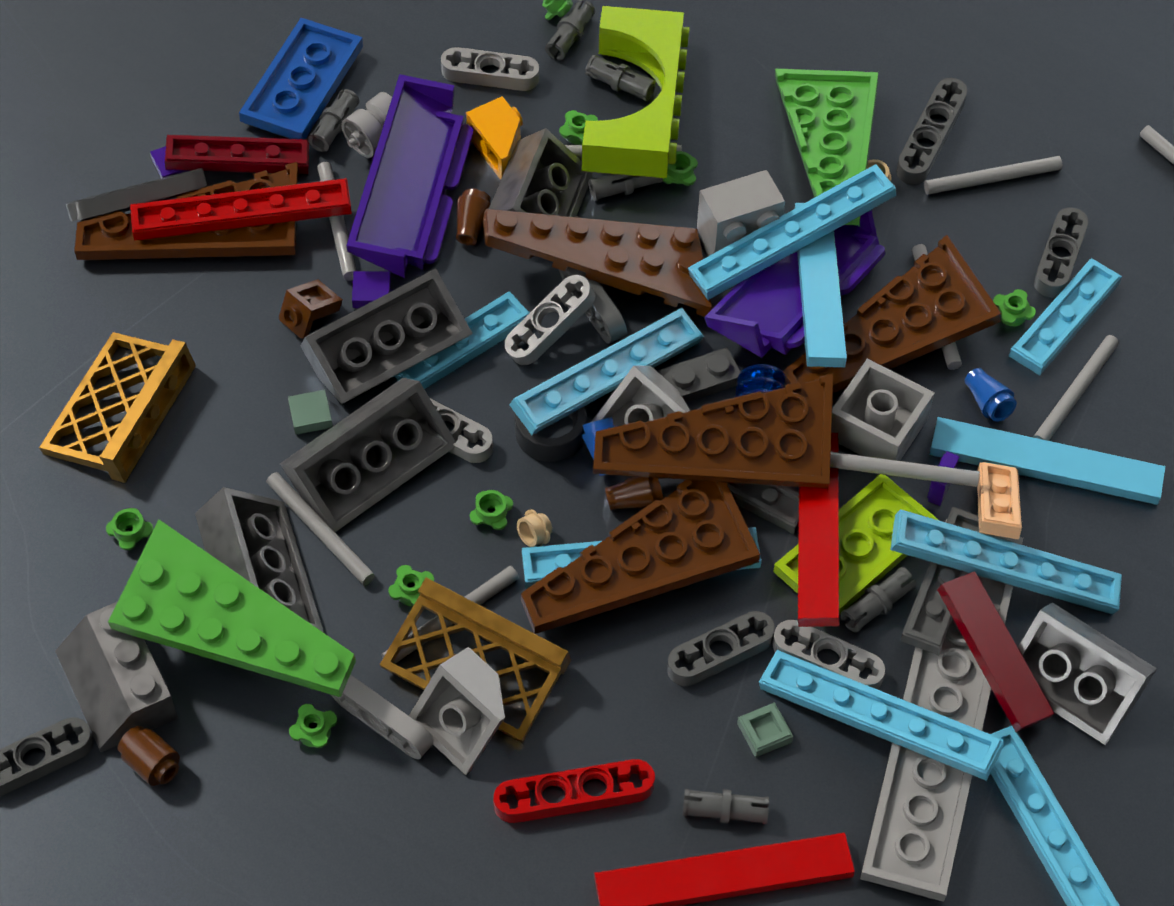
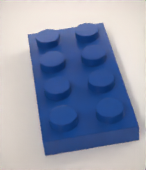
(301, 79)

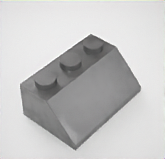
(542, 178)
(1083, 672)
(114, 679)

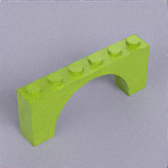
(640, 141)

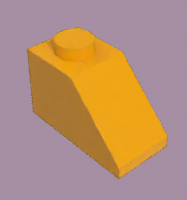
(495, 132)

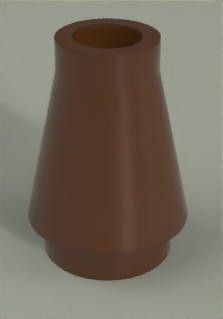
(470, 215)
(634, 493)

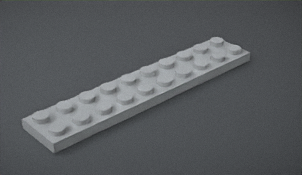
(920, 797)

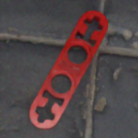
(572, 783)

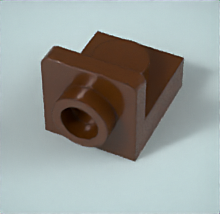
(307, 303)

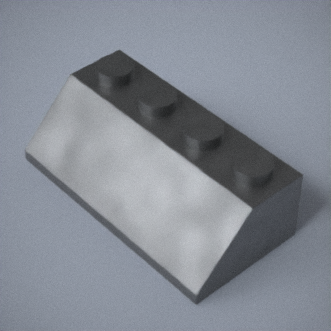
(385, 337)
(368, 454)
(258, 543)

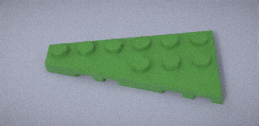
(830, 122)
(209, 610)

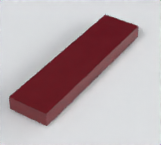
(235, 153)
(995, 651)

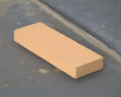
(999, 501)

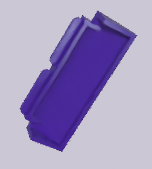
(414, 163)
(768, 305)

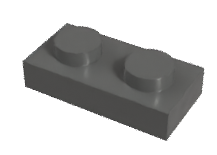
(703, 375)

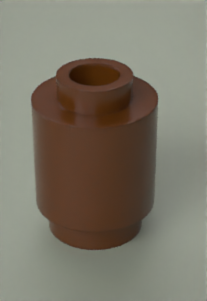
(149, 755)

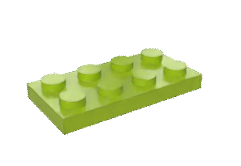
(864, 539)

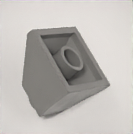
(643, 397)
(461, 708)

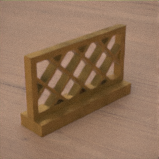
(144, 410)
(490, 627)

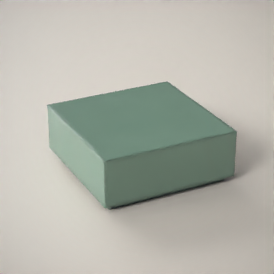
(310, 412)
(765, 730)

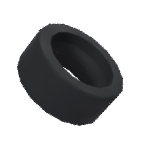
(552, 448)

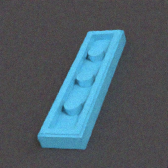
(1065, 316)
(488, 327)

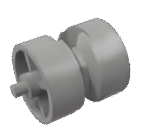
(365, 126)

